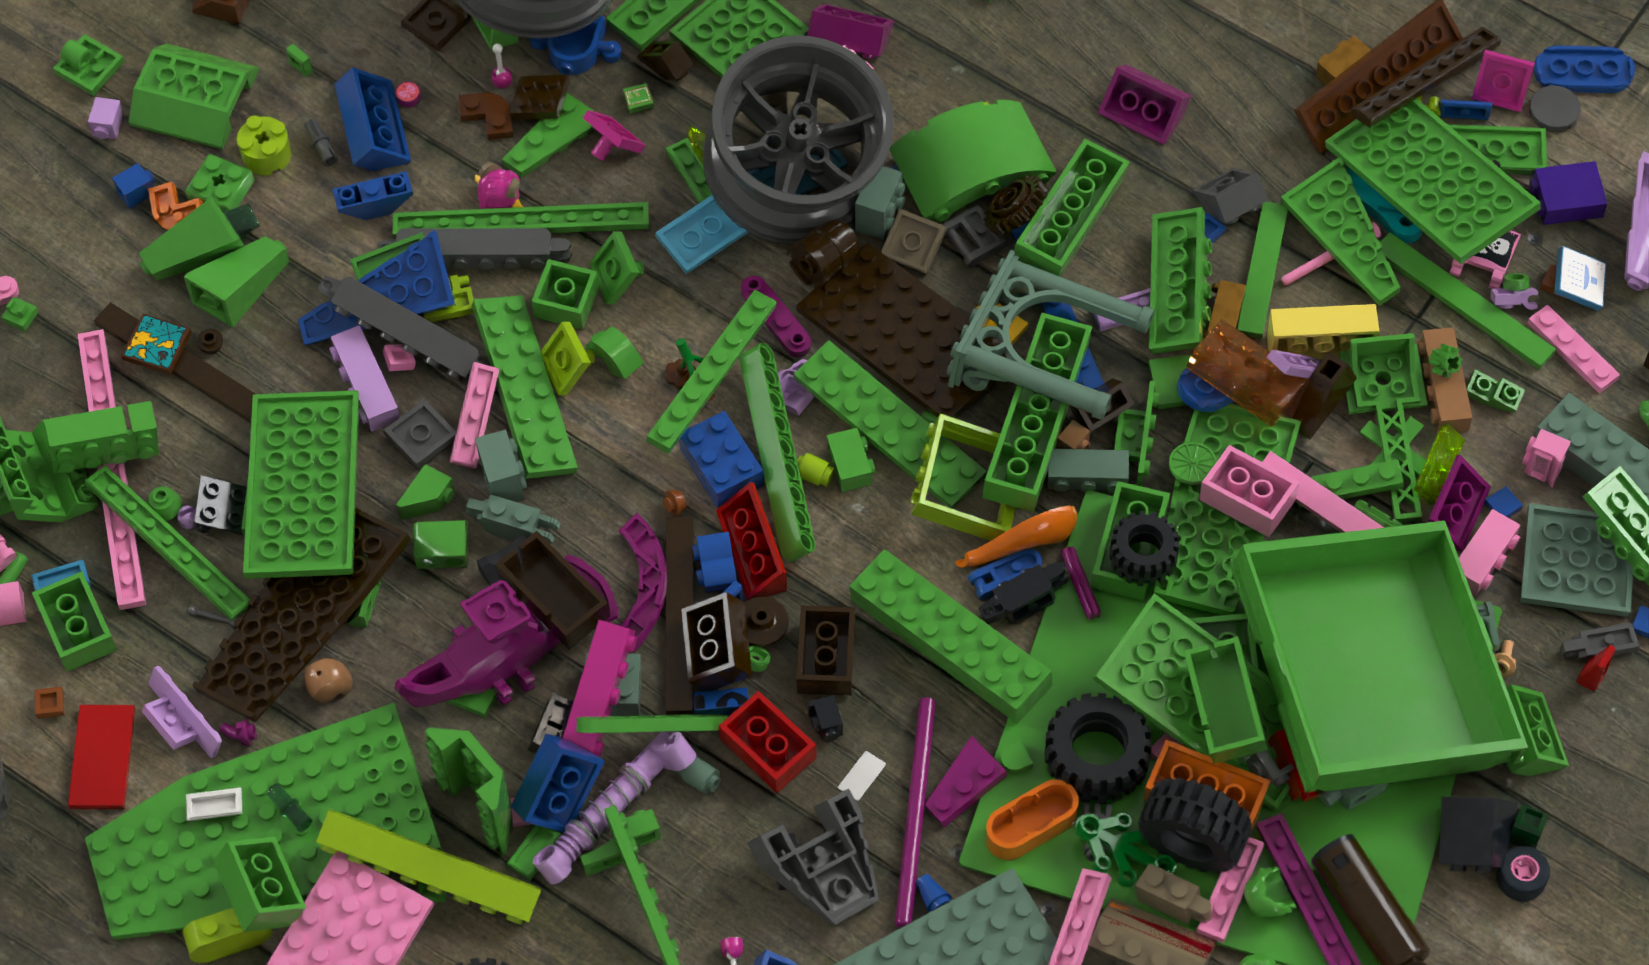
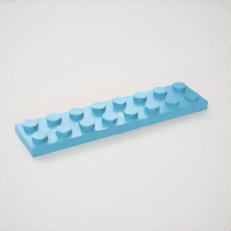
(708, 230)

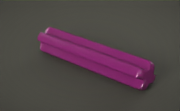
(1080, 583)

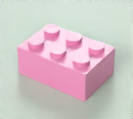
(1249, 491)

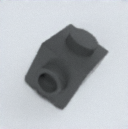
(1263, 766)

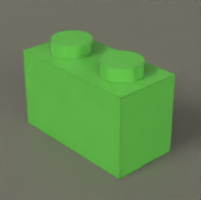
(850, 460)

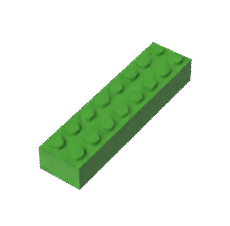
(1035, 419)
(951, 636)

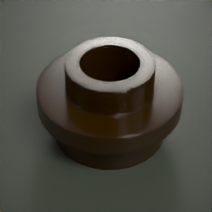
(212, 346)

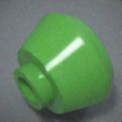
(165, 502)

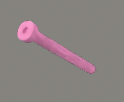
(1316, 263)

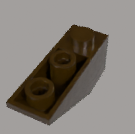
(1323, 393)

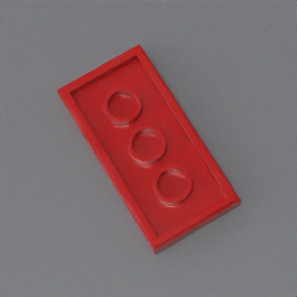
(102, 757)

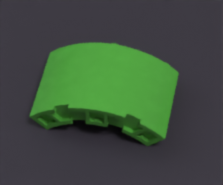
(969, 156)

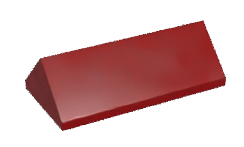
(752, 544)

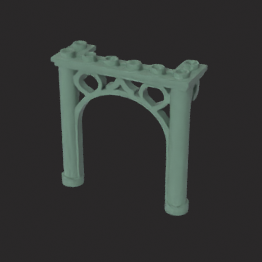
(980, 363)

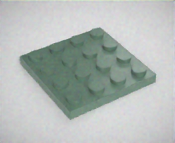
(1572, 564)

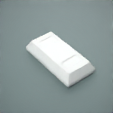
(214, 804)

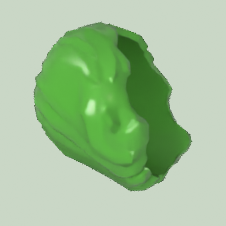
(1267, 894)

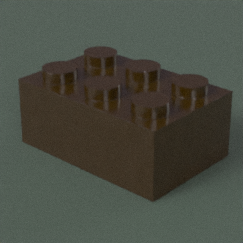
(716, 642)
(826, 650)

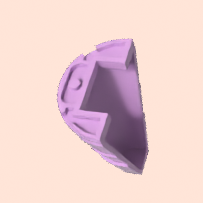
(1638, 237)

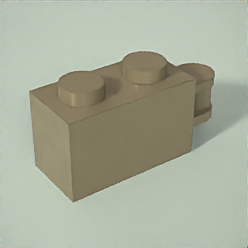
(1172, 896)

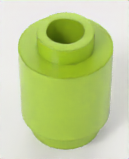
(815, 470)

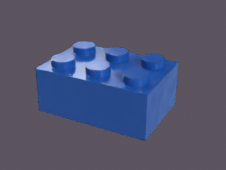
(720, 458)

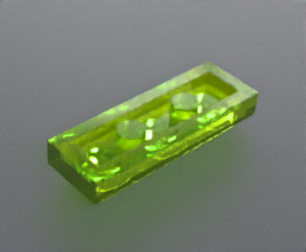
(1438, 464)

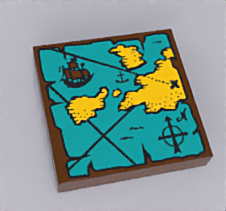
(156, 344)

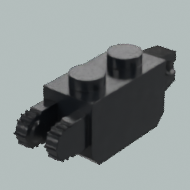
(1025, 594)

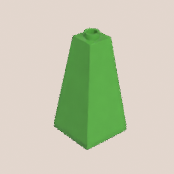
(191, 243)
(237, 279)

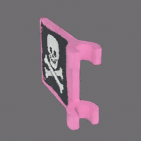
(1492, 258)

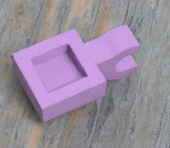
(1507, 299)

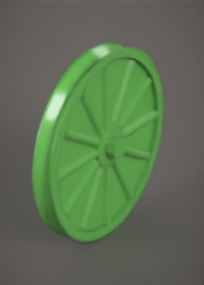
(1191, 462)

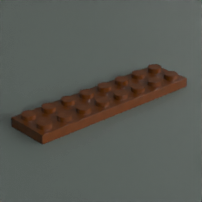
(1394, 57)

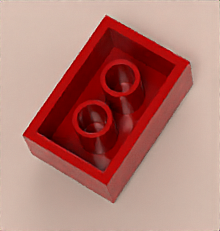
(767, 742)

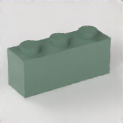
(1087, 469)

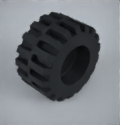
(1150, 530)

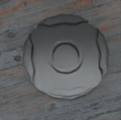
(1555, 108)

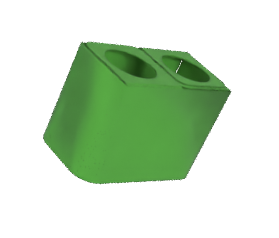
(441, 544)

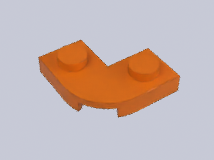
(166, 207)

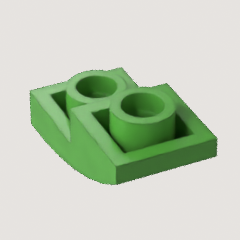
(1494, 393)

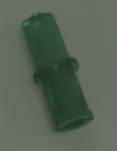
(289, 807)

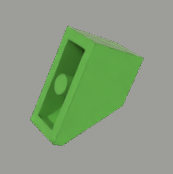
(426, 494)

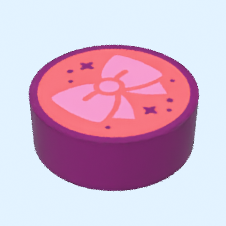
(408, 94)

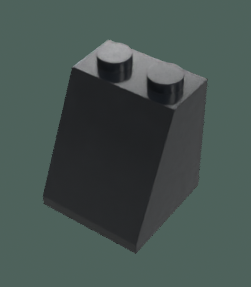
(1475, 832)

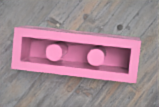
(1488, 550)

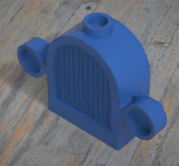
(579, 50)

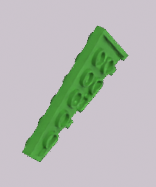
(1339, 222)

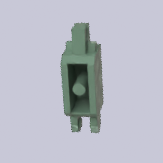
(510, 518)

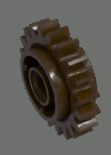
(1015, 204)

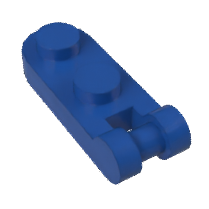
(1002, 570)

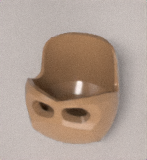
(333, 680)

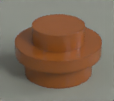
(674, 502)

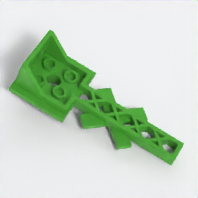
(1397, 362)

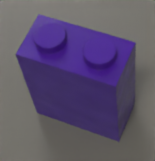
(1569, 192)

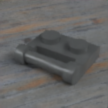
(981, 236)

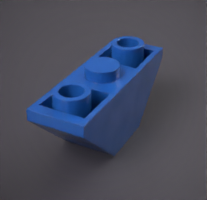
(373, 197)

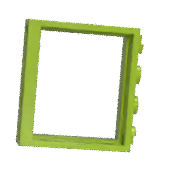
(972, 436)

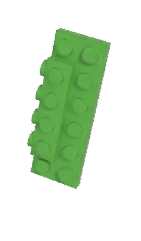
(1179, 280)
(1623, 519)

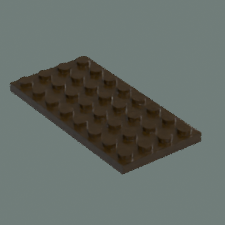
(895, 328)

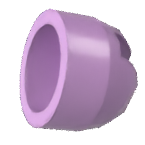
(186, 517)

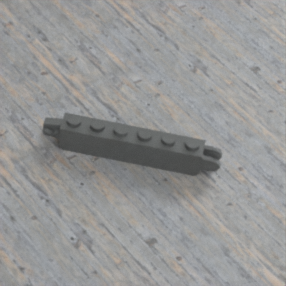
(494, 247)
(401, 325)

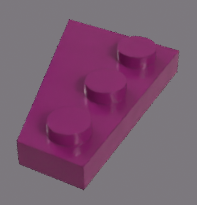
(965, 782)

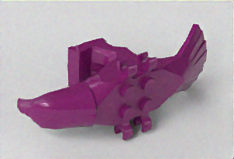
(496, 647)

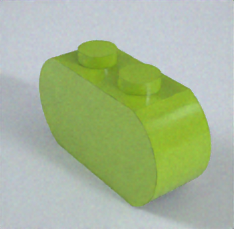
(220, 937)

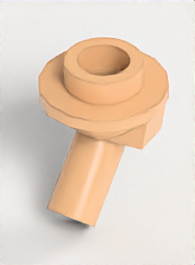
(1504, 660)

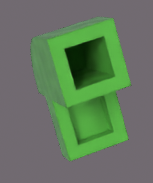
(615, 351)

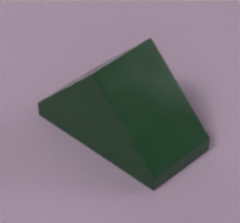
(1528, 827)

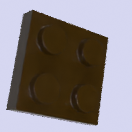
(539, 97)

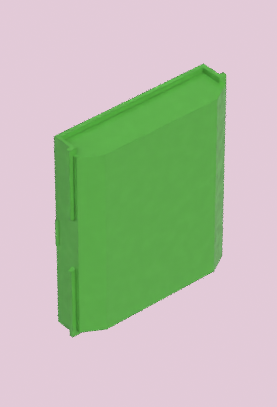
(1377, 656)

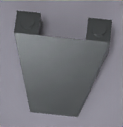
(829, 870)

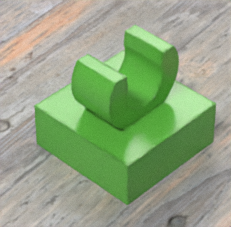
(19, 314)

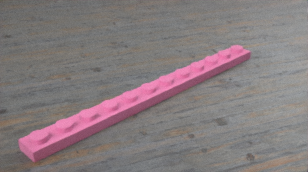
(120, 535)

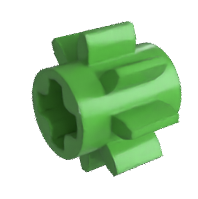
(1445, 360)

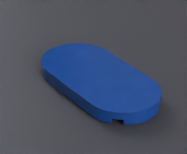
(1585, 68)
(1200, 394)

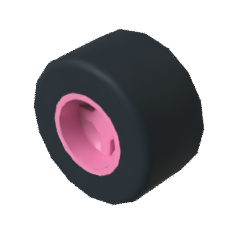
(1529, 864)

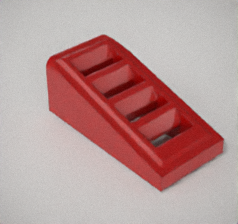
(1596, 669)

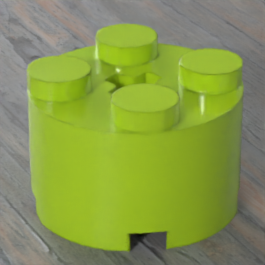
(264, 145)

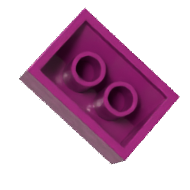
(851, 29)
(1144, 103)

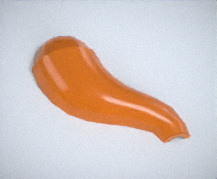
(1039, 530)

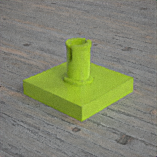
(565, 358)

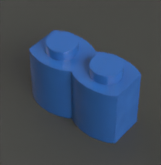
(716, 561)

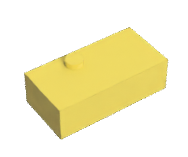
(1320, 329)

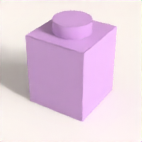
(106, 118)

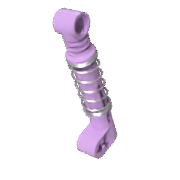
(665, 751)

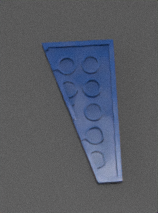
(411, 279)

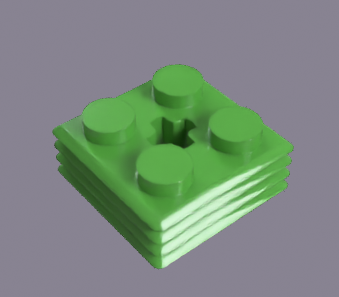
(222, 181)

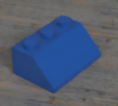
(556, 783)

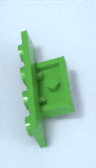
(1134, 430)

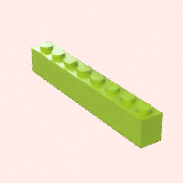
(428, 865)

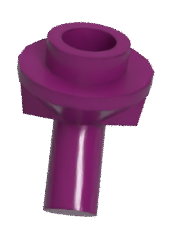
(244, 732)

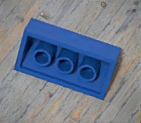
(371, 120)

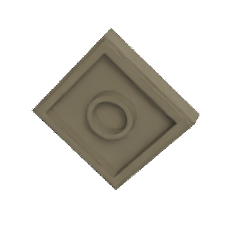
(913, 241)

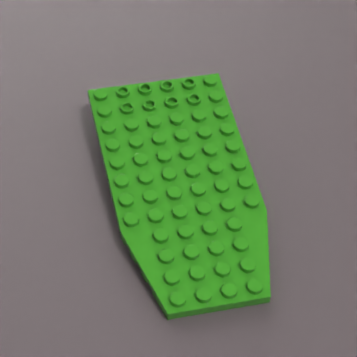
(160, 868)

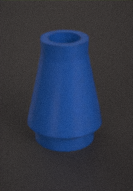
(932, 893)

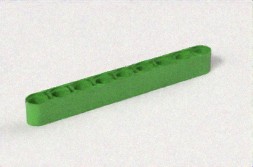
(777, 453)

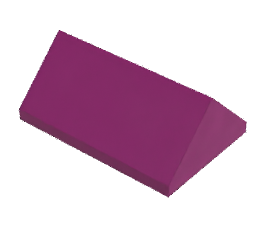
(1460, 501)

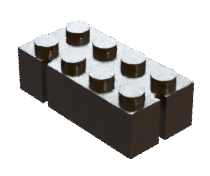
(553, 590)

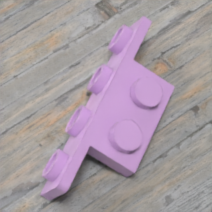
(177, 718)

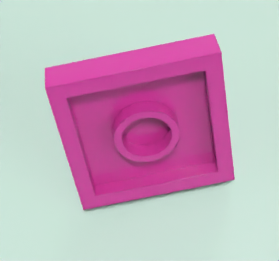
(1503, 80)
(613, 134)

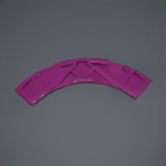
(652, 577)

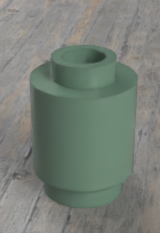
(701, 776)

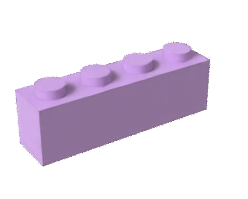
(364, 375)

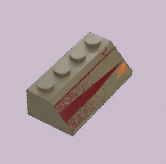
(1145, 939)

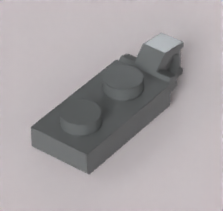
(1593, 641)

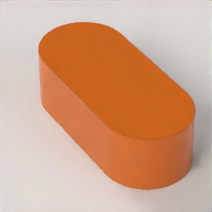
(1031, 819)

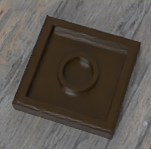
(435, 22)

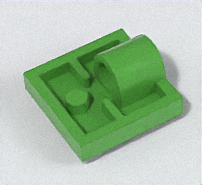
(87, 64)

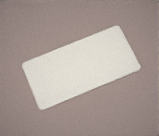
(862, 775)

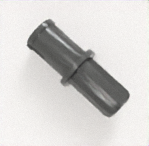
(320, 142)

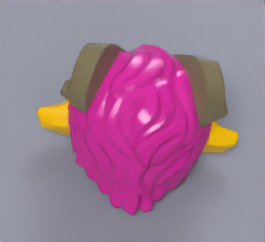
(497, 187)

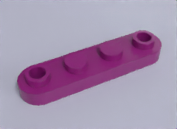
(781, 321)

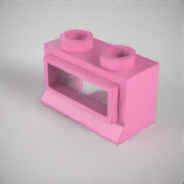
(1545, 456)

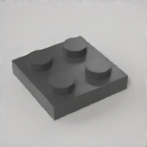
(420, 434)

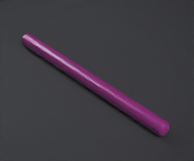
(915, 812)

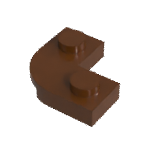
(488, 107)

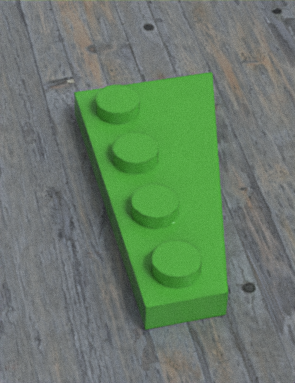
(549, 138)

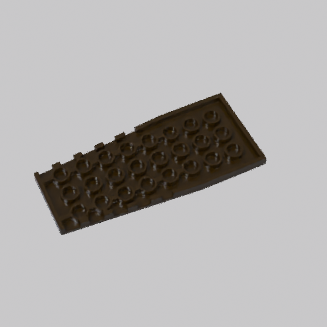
(294, 621)

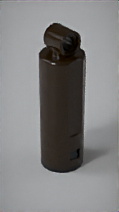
(1369, 903)

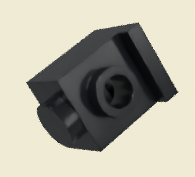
(826, 718)

